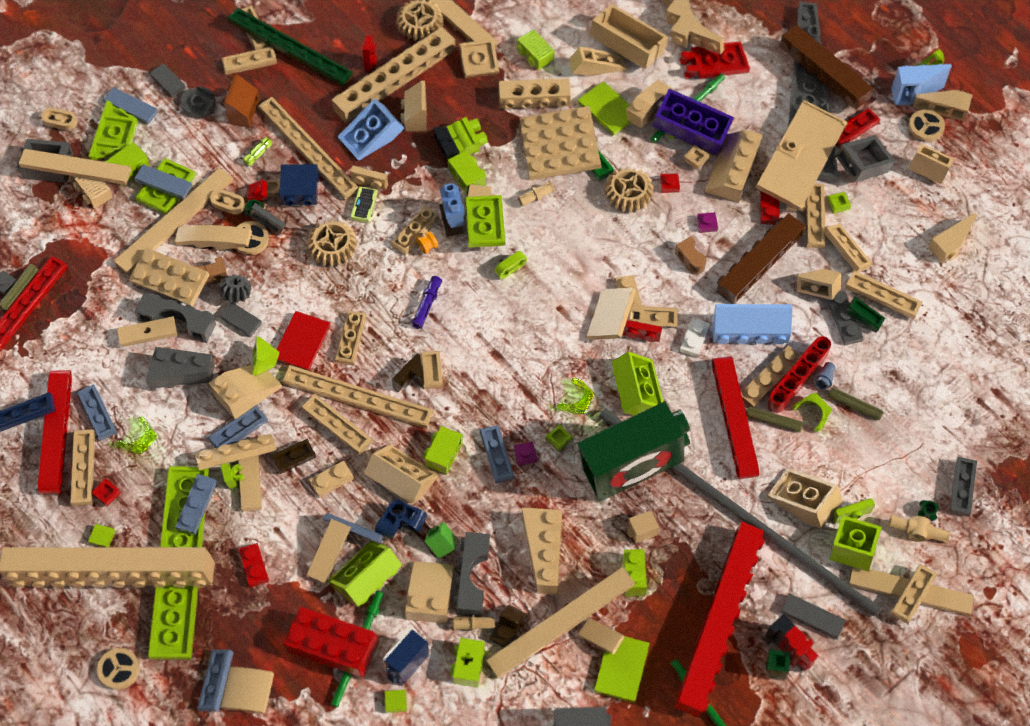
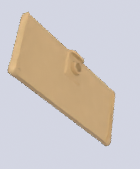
(801, 155)

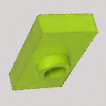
(854, 510)

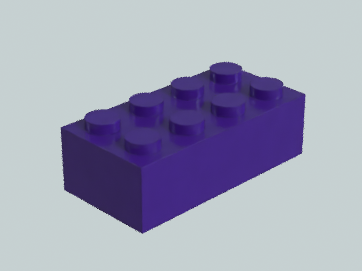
(692, 121)

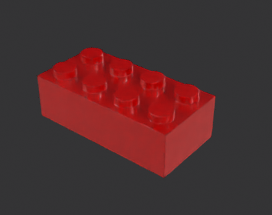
(331, 642)

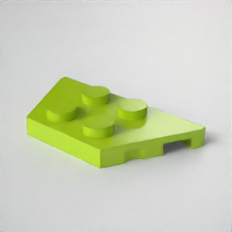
(113, 132)

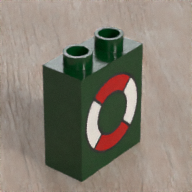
(634, 450)

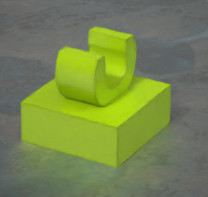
(230, 476)

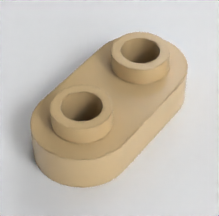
(60, 119)
(229, 201)

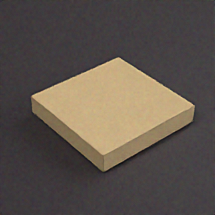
(479, 58)

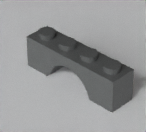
(199, 323)
(470, 598)

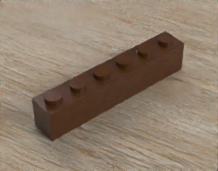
(826, 67)
(760, 258)

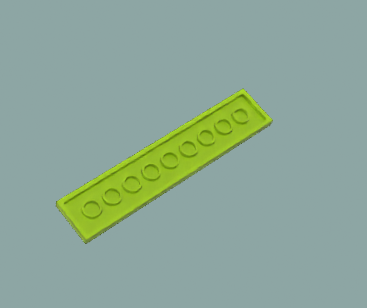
(176, 607)

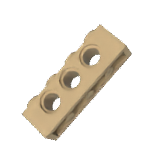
(534, 93)

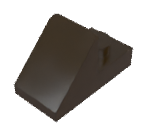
(411, 370)
(507, 626)

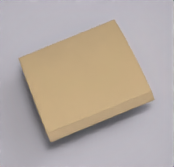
(247, 690)

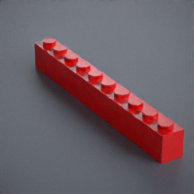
(719, 620)

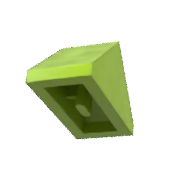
(263, 356)

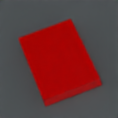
(302, 340)

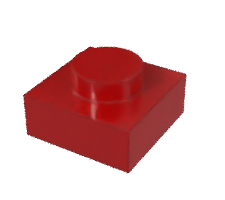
(669, 183)
(257, 190)
(106, 492)

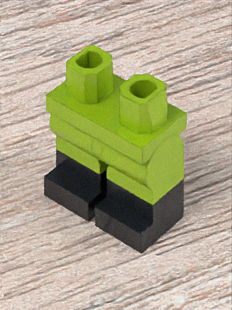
(459, 138)

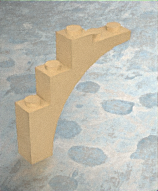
(688, 29)

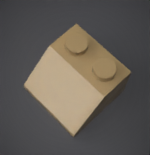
(414, 108)

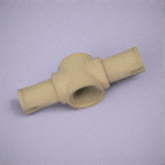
(919, 529)

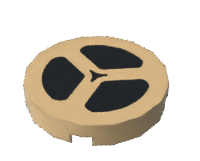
(926, 125)
(258, 239)
(118, 668)

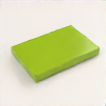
(606, 107)
(159, 200)
(485, 221)
(622, 672)

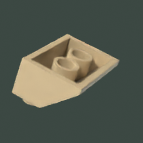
(400, 474)

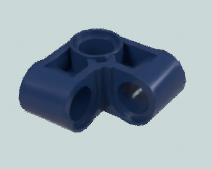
(410, 518)

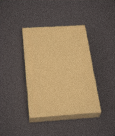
(611, 313)

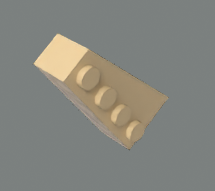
(543, 541)

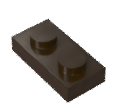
(293, 456)

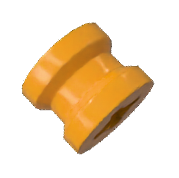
(427, 242)

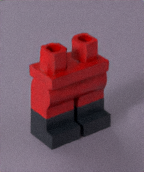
(791, 640)

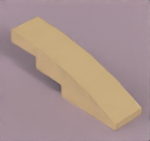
(213, 235)

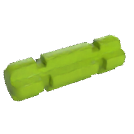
(257, 151)

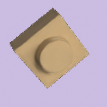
(696, 157)

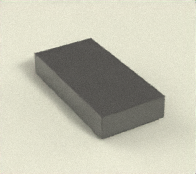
(167, 80)
(267, 219)
(240, 319)

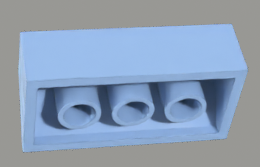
(752, 323)

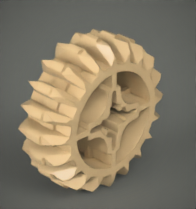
(419, 19)
(631, 195)
(324, 251)

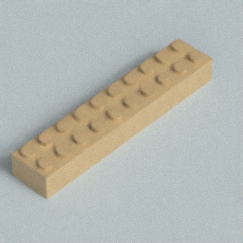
(107, 566)

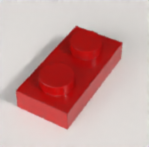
(369, 56)
(769, 209)
(642, 330)
(253, 565)

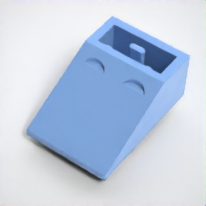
(918, 80)

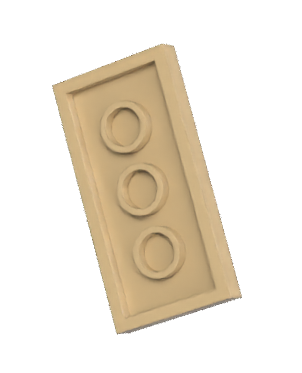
(169, 277)

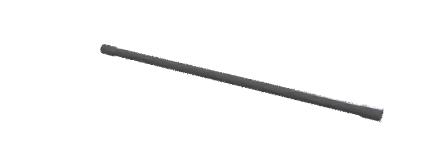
(862, 601)

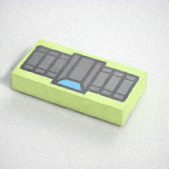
(364, 204)

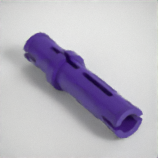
(429, 295)

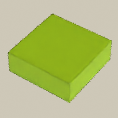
(839, 202)
(559, 438)
(101, 536)
(395, 701)

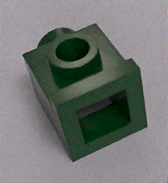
(778, 664)

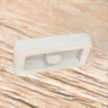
(694, 337)

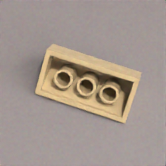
(734, 165)

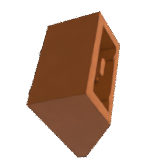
(241, 102)

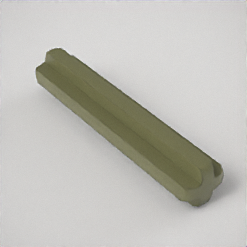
(18, 287)
(855, 403)
(774, 419)

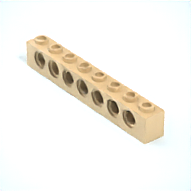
(394, 74)

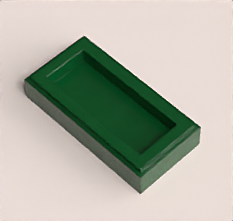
(865, 314)

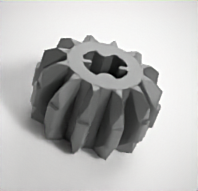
(235, 288)

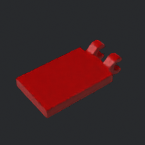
(711, 64)

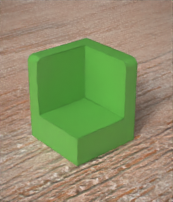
(441, 540)

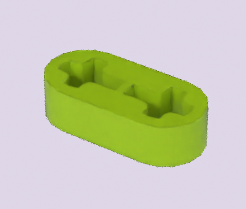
(510, 264)

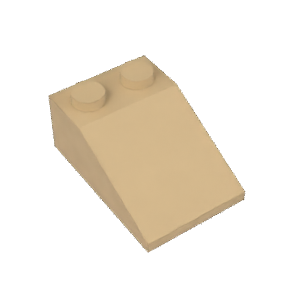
(241, 391)
(806, 497)
(429, 592)

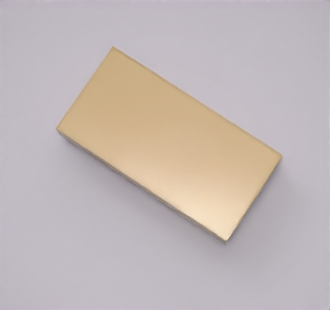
(431, 369)
(601, 636)

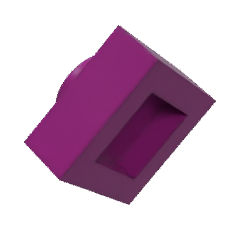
(707, 222)
(525, 453)

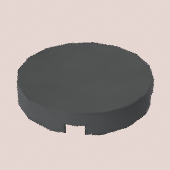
(198, 102)

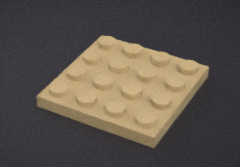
(560, 143)

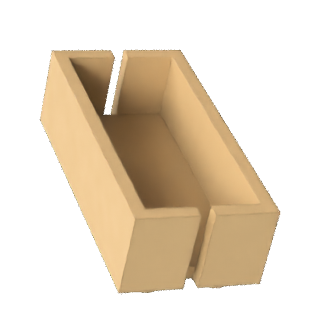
(628, 36)

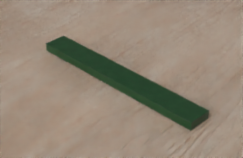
(290, 46)

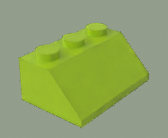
(636, 383)
(365, 573)

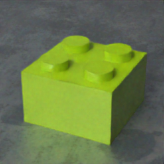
(855, 543)

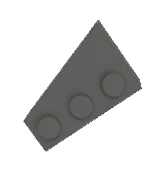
(179, 367)

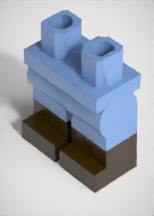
(452, 210)

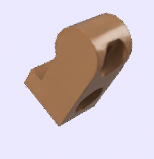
(690, 256)
(216, 270)

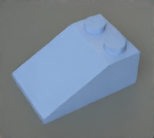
(370, 130)

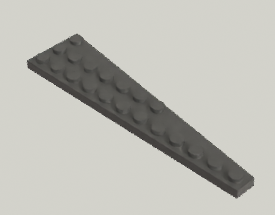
(807, 86)

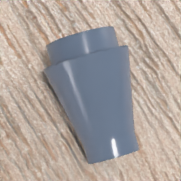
(824, 377)

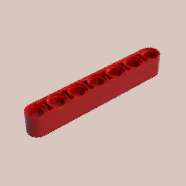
(735, 418)
(55, 434)

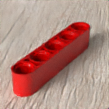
(795, 381)

